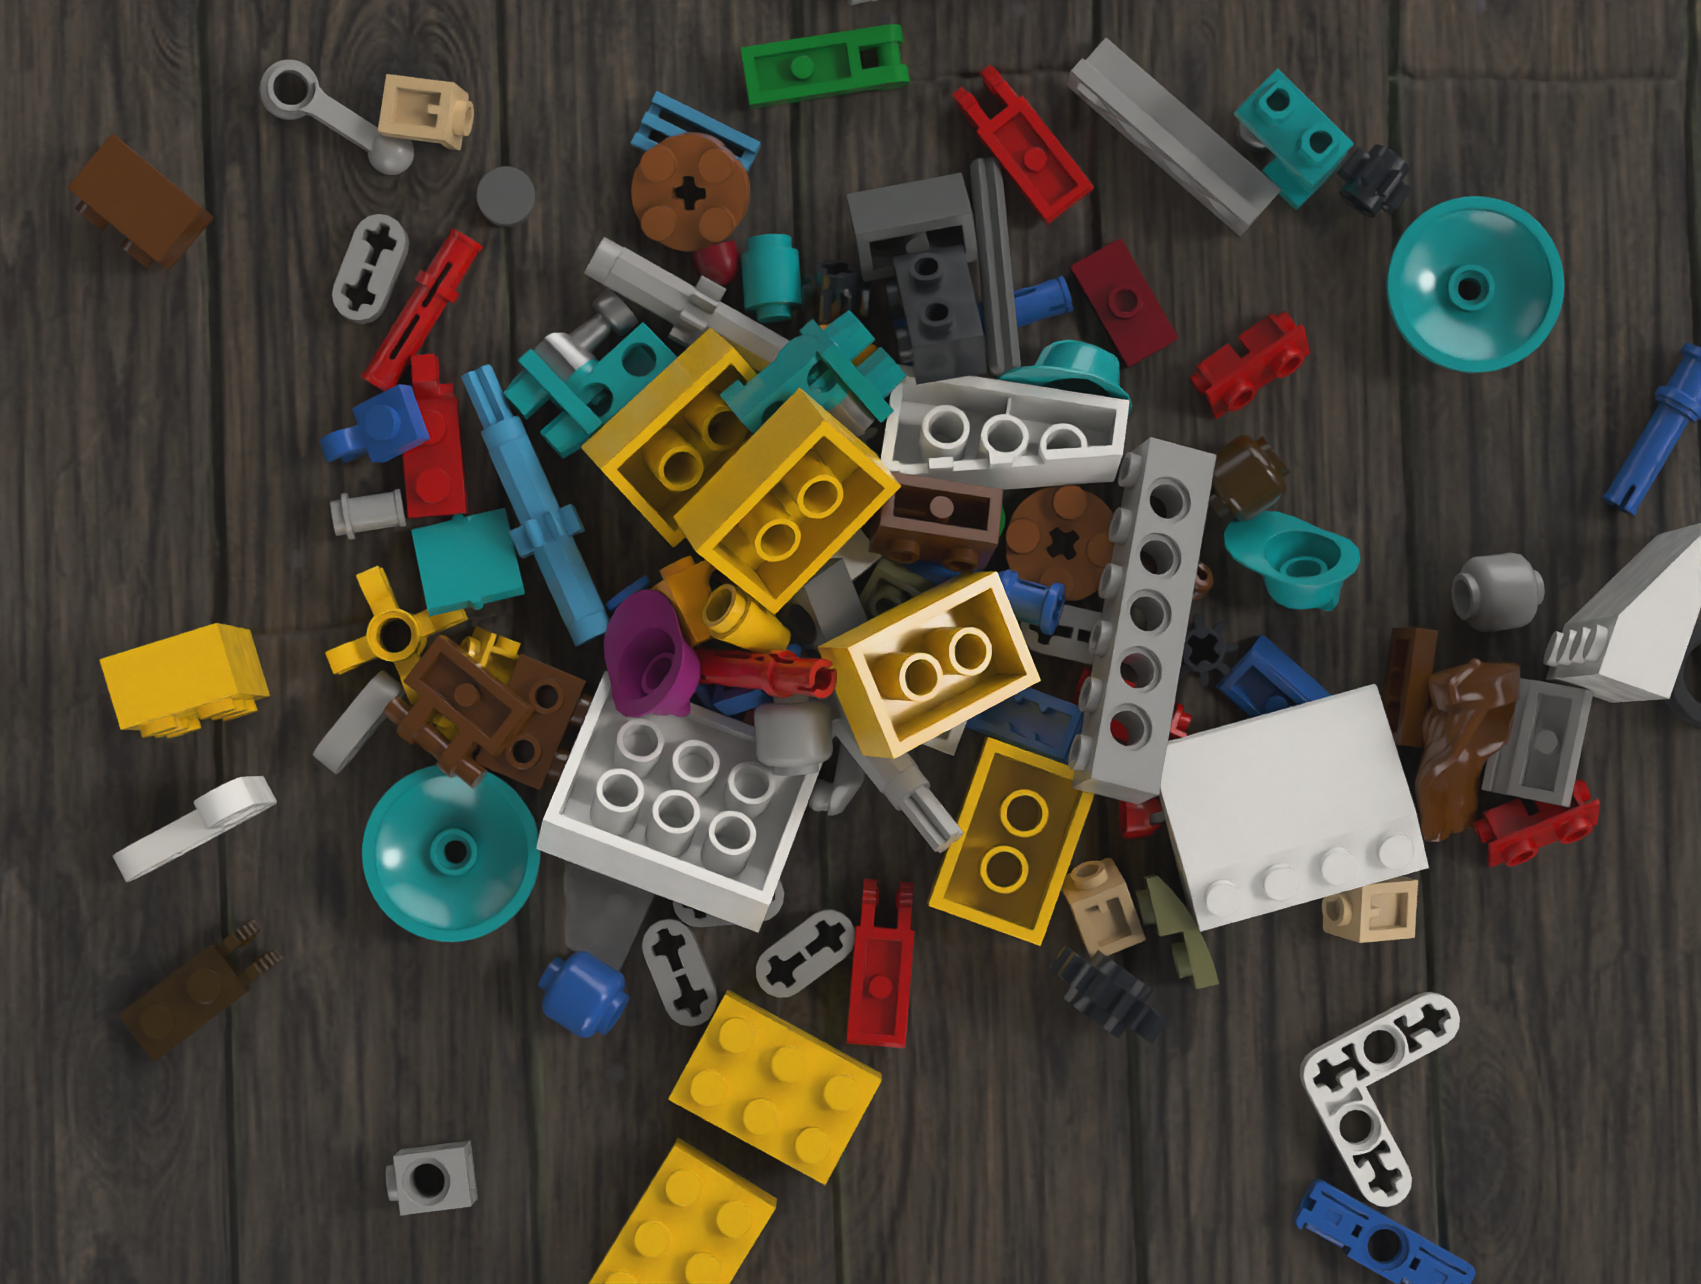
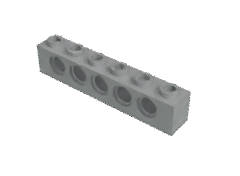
(1183, 483)

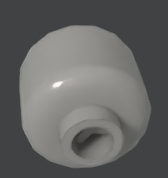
(1497, 592)
(793, 734)

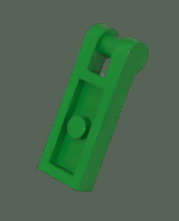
(823, 66)

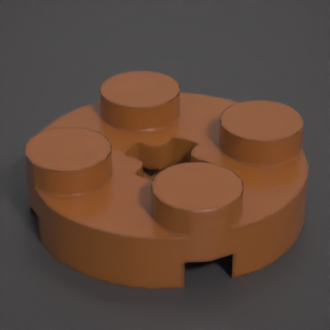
(713, 168)
(1068, 510)

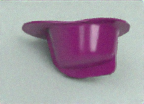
(648, 659)

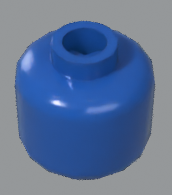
(583, 994)

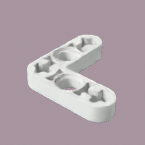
(213, 815)
(1353, 1095)

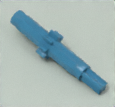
(544, 526)

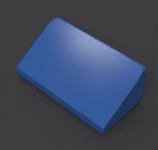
(1268, 681)

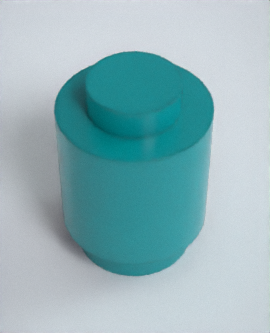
(771, 278)

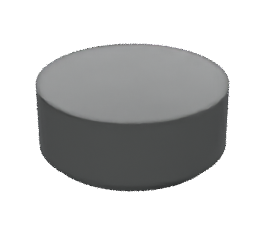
(506, 196)

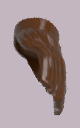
(1460, 731)

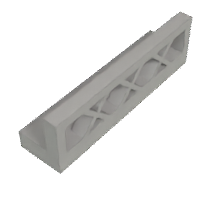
(1172, 136)

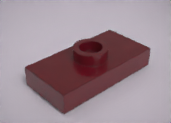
(1123, 303)

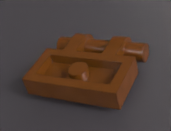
(468, 697)

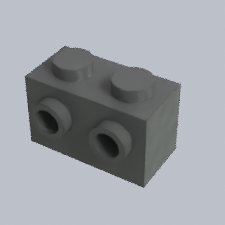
(909, 221)

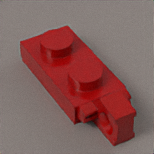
(437, 467)

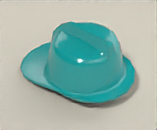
(1073, 368)
(1297, 560)

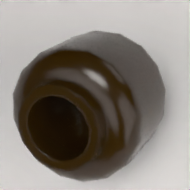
(1247, 478)

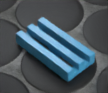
(652, 121)

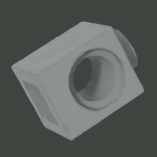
(458, 1170)

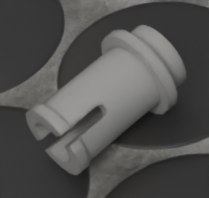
(367, 513)

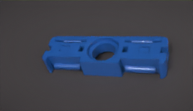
(1351, 1223)

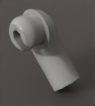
(837, 795)

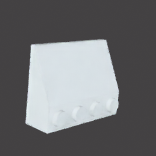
(1636, 627)
(1289, 808)
(676, 809)

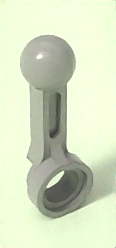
(385, 153)

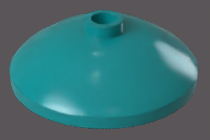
(1505, 259)
(409, 861)

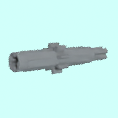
(683, 305)
(897, 779)

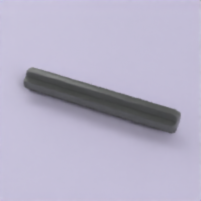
(995, 266)

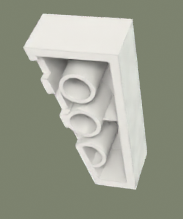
(1003, 433)

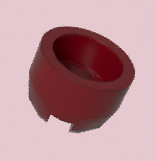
(718, 262)

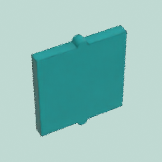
(467, 562)

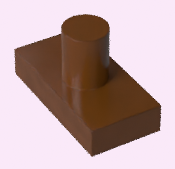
(1406, 683)

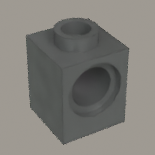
(823, 607)

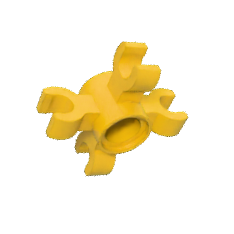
(385, 610)

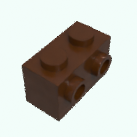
(140, 203)
(938, 523)
(537, 748)

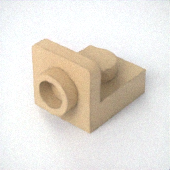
(425, 111)
(1102, 907)
(1373, 911)

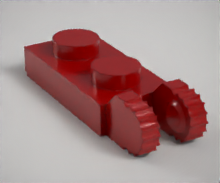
(1025, 149)
(881, 972)

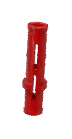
(459, 252)
(775, 673)

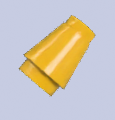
(743, 621)

